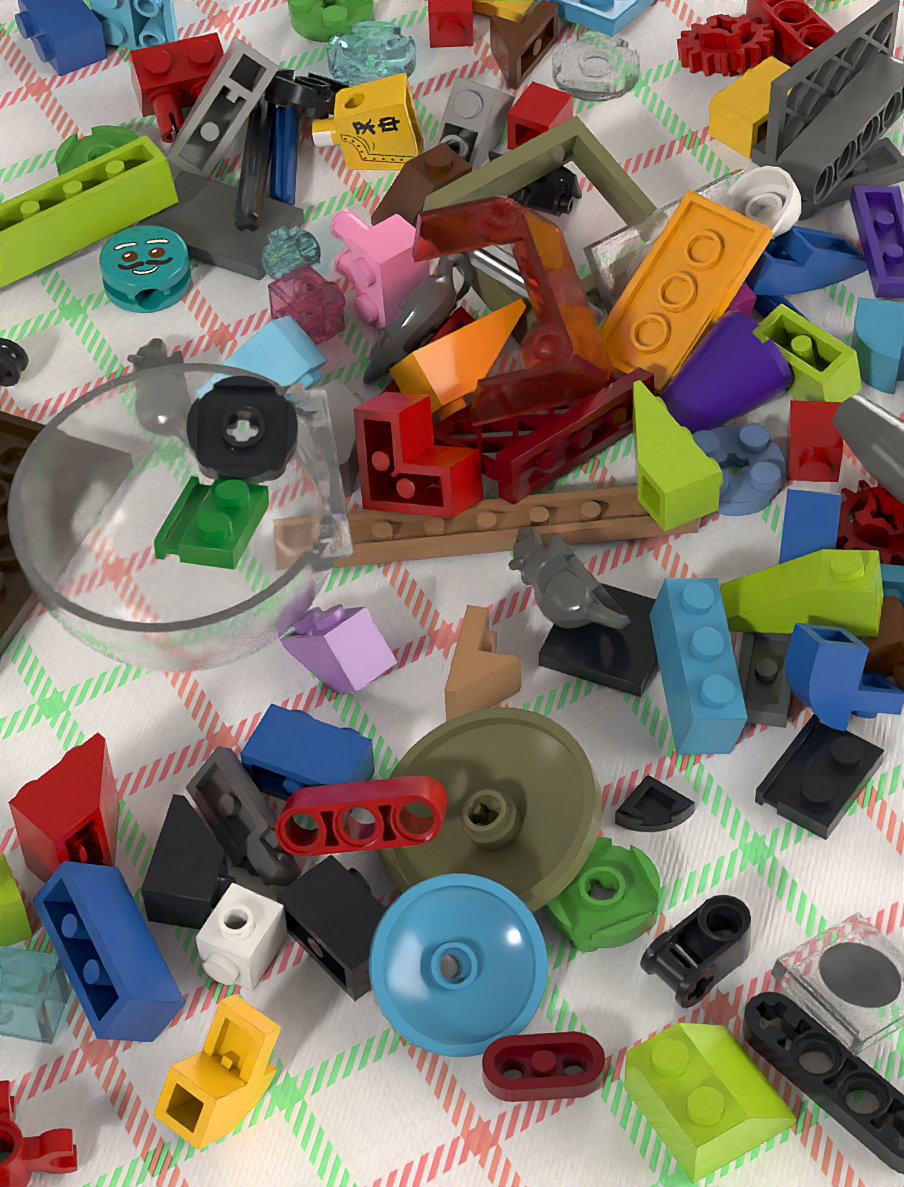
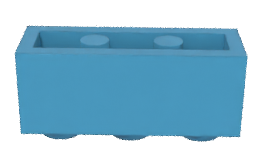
(697, 666)

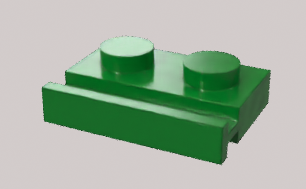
(212, 522)

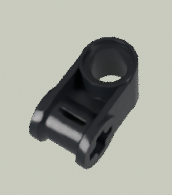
(694, 957)

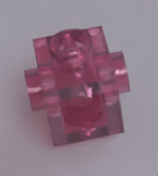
(310, 301)

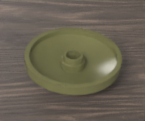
(517, 804)

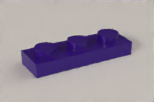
(880, 227)

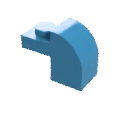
(879, 343)

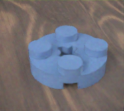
(760, 465)

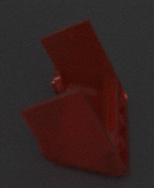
(564, 355)

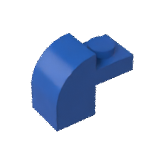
(828, 676)

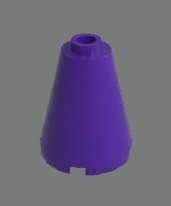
(726, 376)

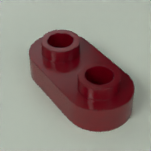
(543, 1063)

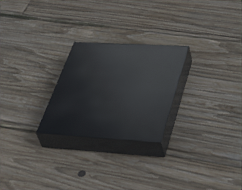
(607, 654)

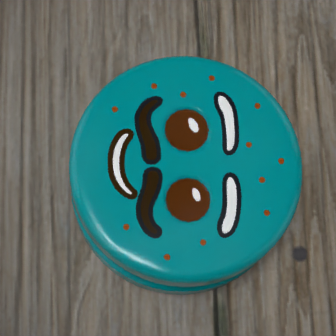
(145, 269)

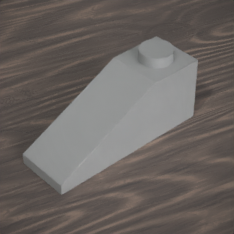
(221, 108)

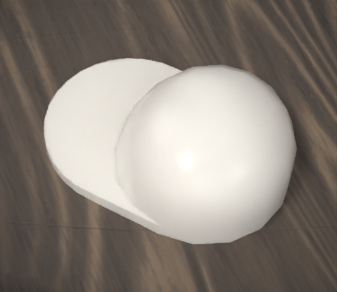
(766, 197)

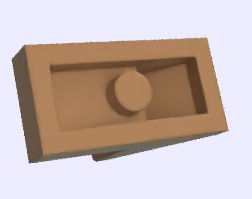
(478, 673)

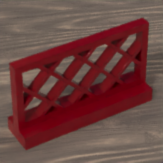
(556, 440)

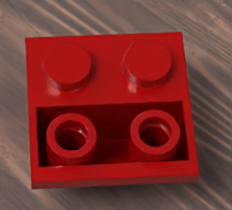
(69, 812)

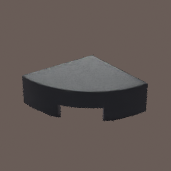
(653, 808)

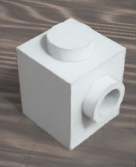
(241, 937)

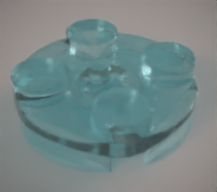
(350, 54)

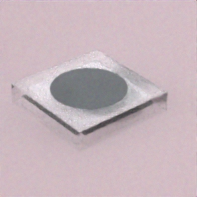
(848, 982)

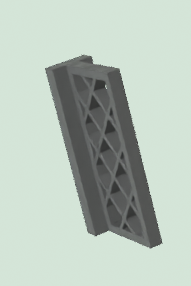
(822, 76)

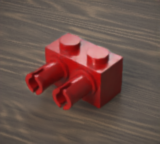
(173, 77)

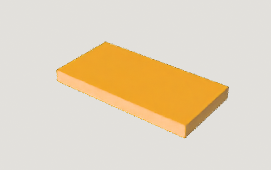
(682, 287)

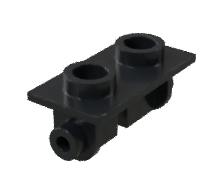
(550, 193)

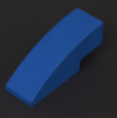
(804, 262)

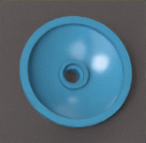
(496, 955)

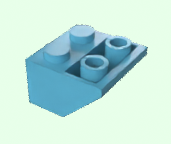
(136, 22)

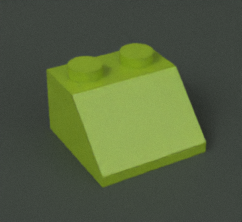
(704, 1096)

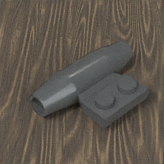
(875, 440)

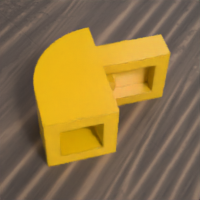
(224, 1081)

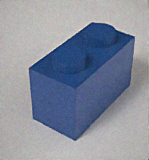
(62, 33)
(300, 752)

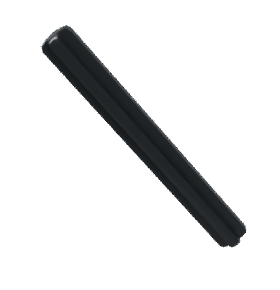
(254, 166)

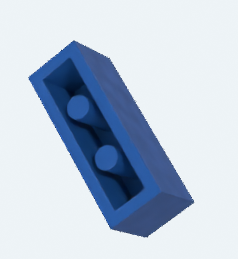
(108, 952)

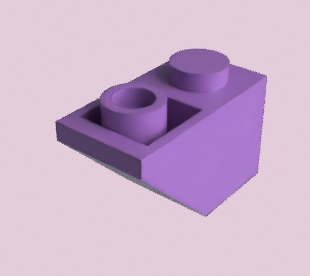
(340, 647)

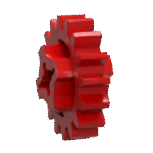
(725, 45)
(875, 523)

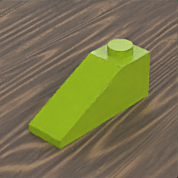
(815, 589)

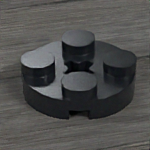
(312, 92)
(220, 409)

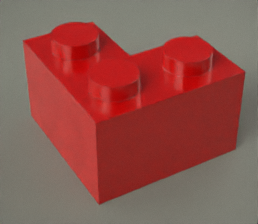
(403, 466)

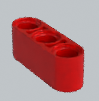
(795, 27)
(341, 833)

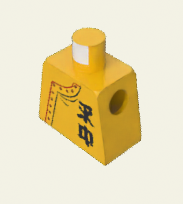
(373, 125)

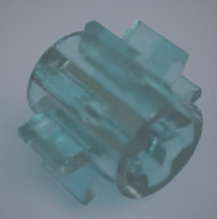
(289, 251)

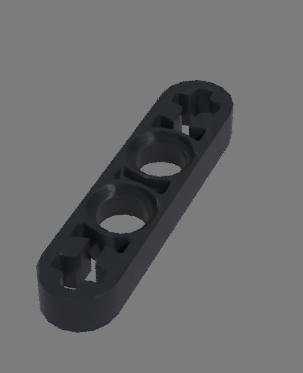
(827, 1088)

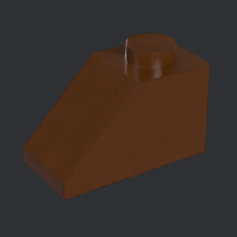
(419, 179)

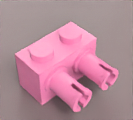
(377, 264)

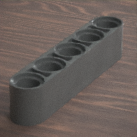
(846, 128)

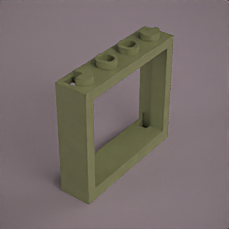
(525, 165)

